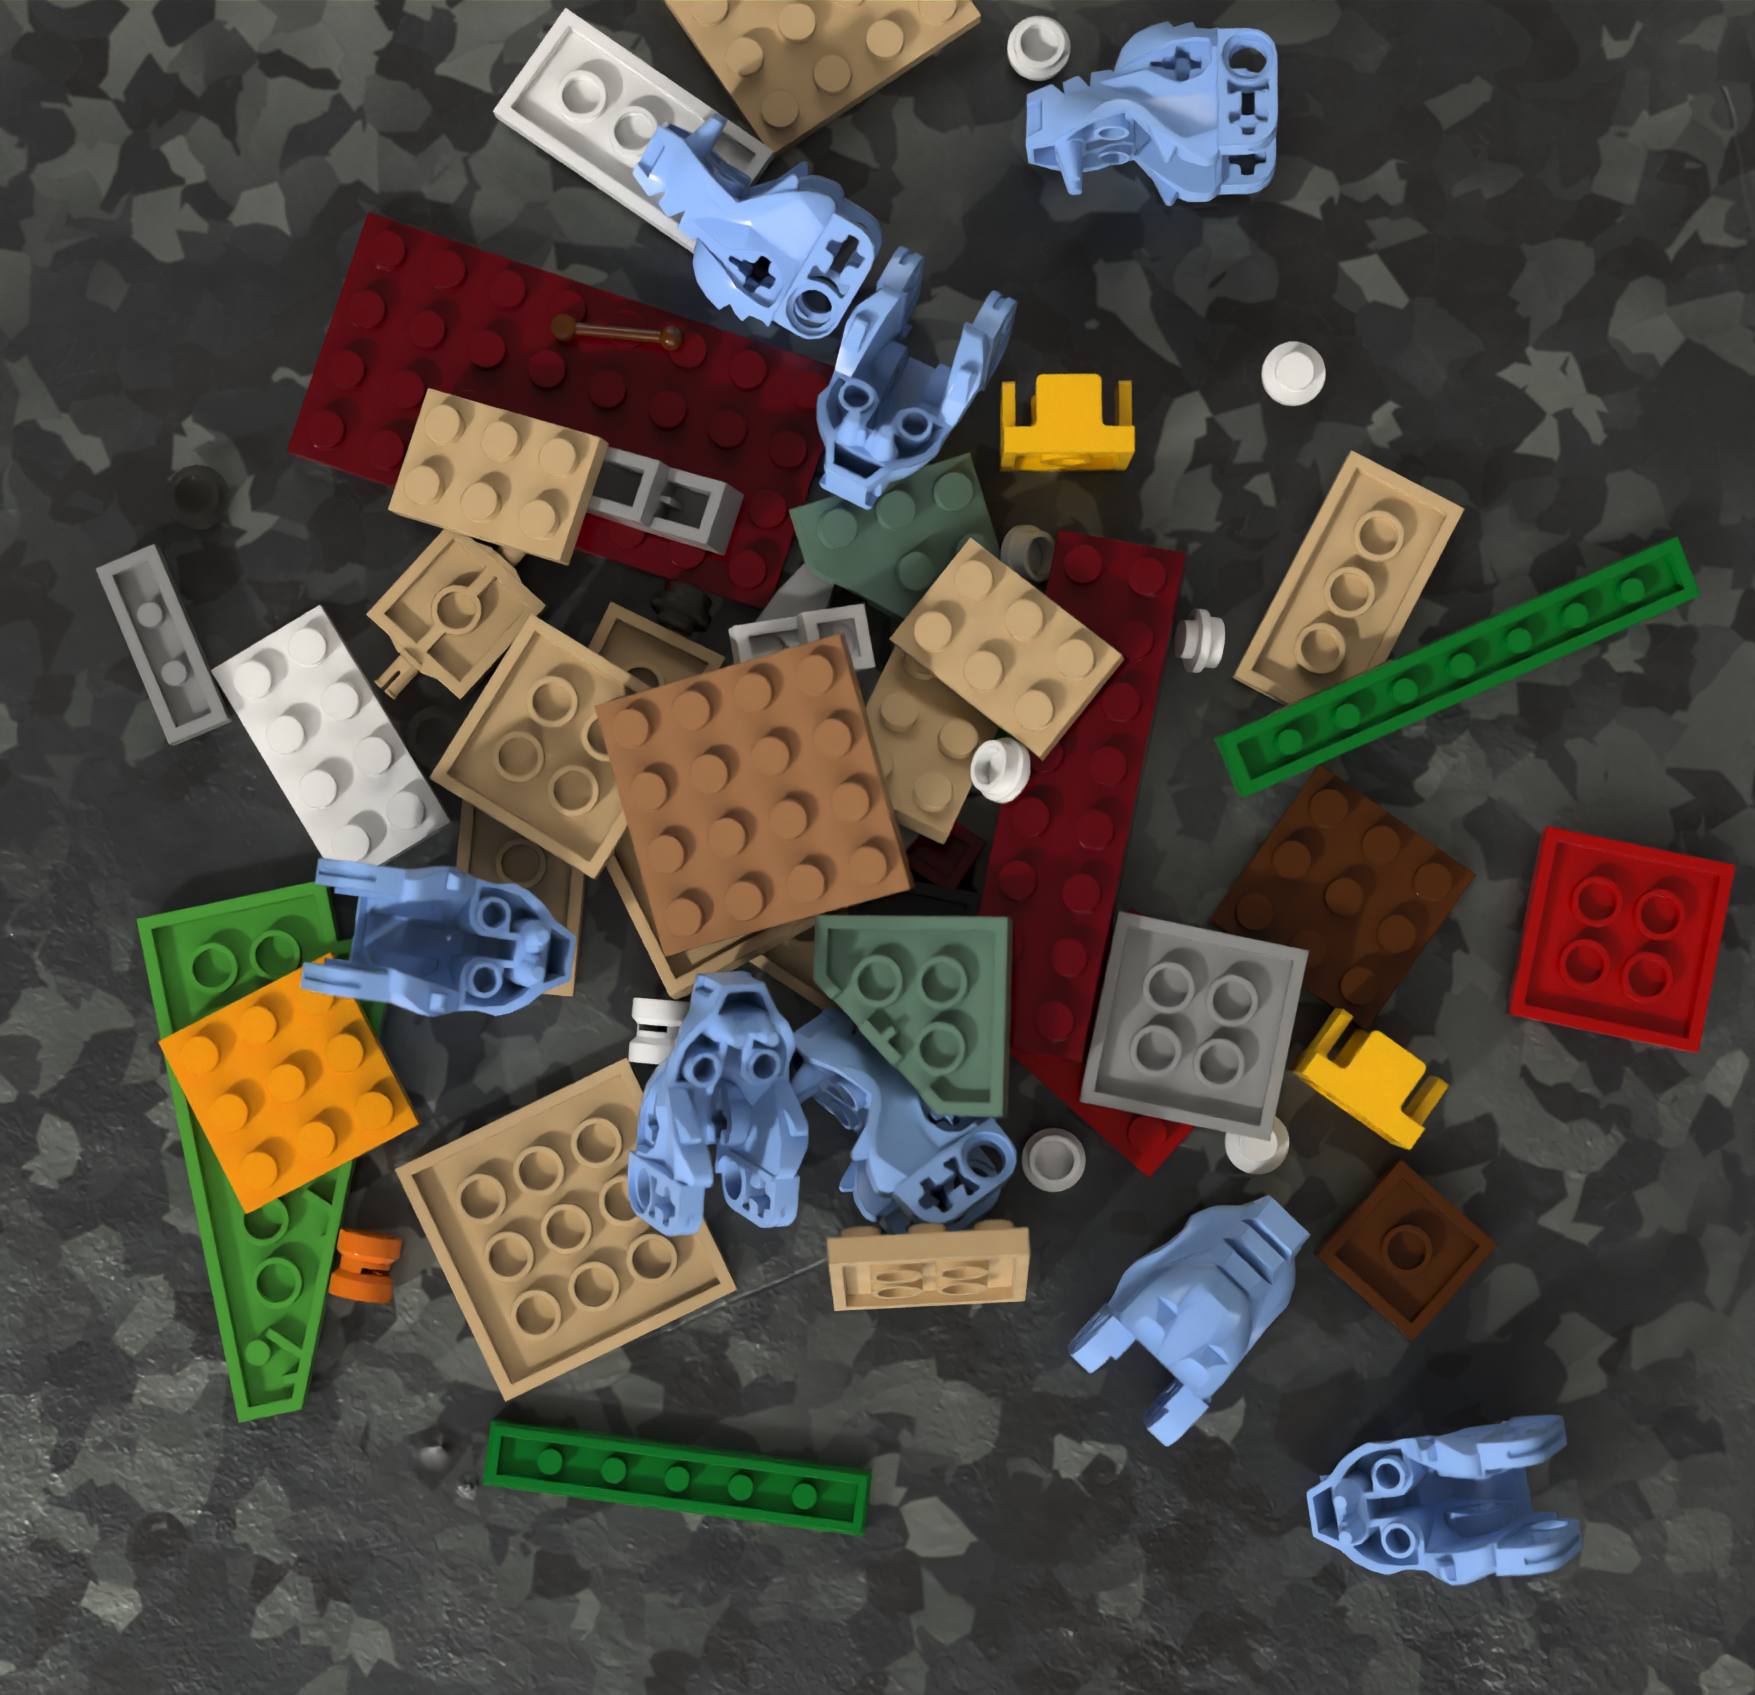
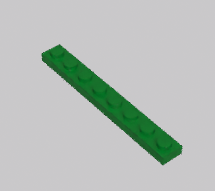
(1456, 666)

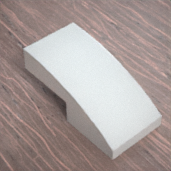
(772, 636)

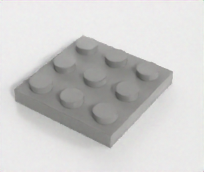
(1193, 1025)

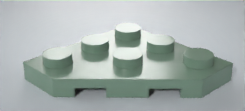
(902, 540)
(928, 1000)

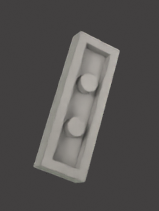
(164, 644)

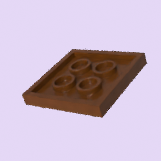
(1348, 890)

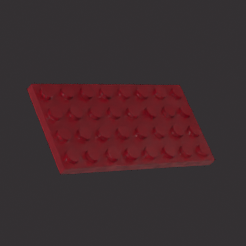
(480, 329)

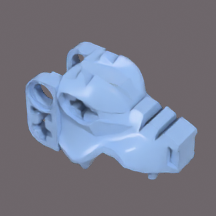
(1169, 110)
(789, 220)
(887, 409)
(442, 941)
(727, 1090)
(901, 1143)
(1198, 1305)
(1447, 1503)

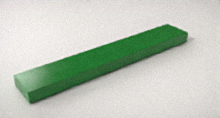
(677, 1477)

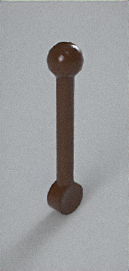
(566, 328)

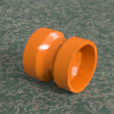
(365, 1250)

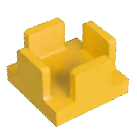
(1066, 427)
(1369, 1080)

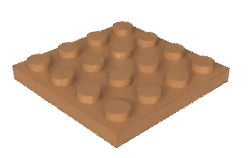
(754, 795)

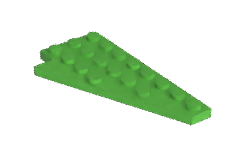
(277, 1261)

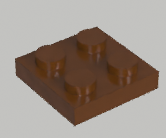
(1405, 1249)

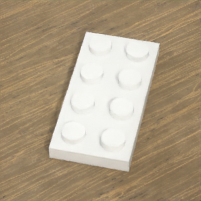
(599, 110)
(331, 743)

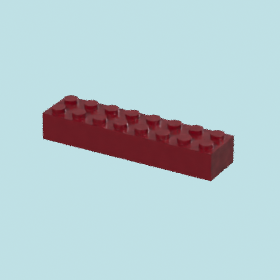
(1071, 826)

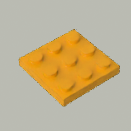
(288, 1086)

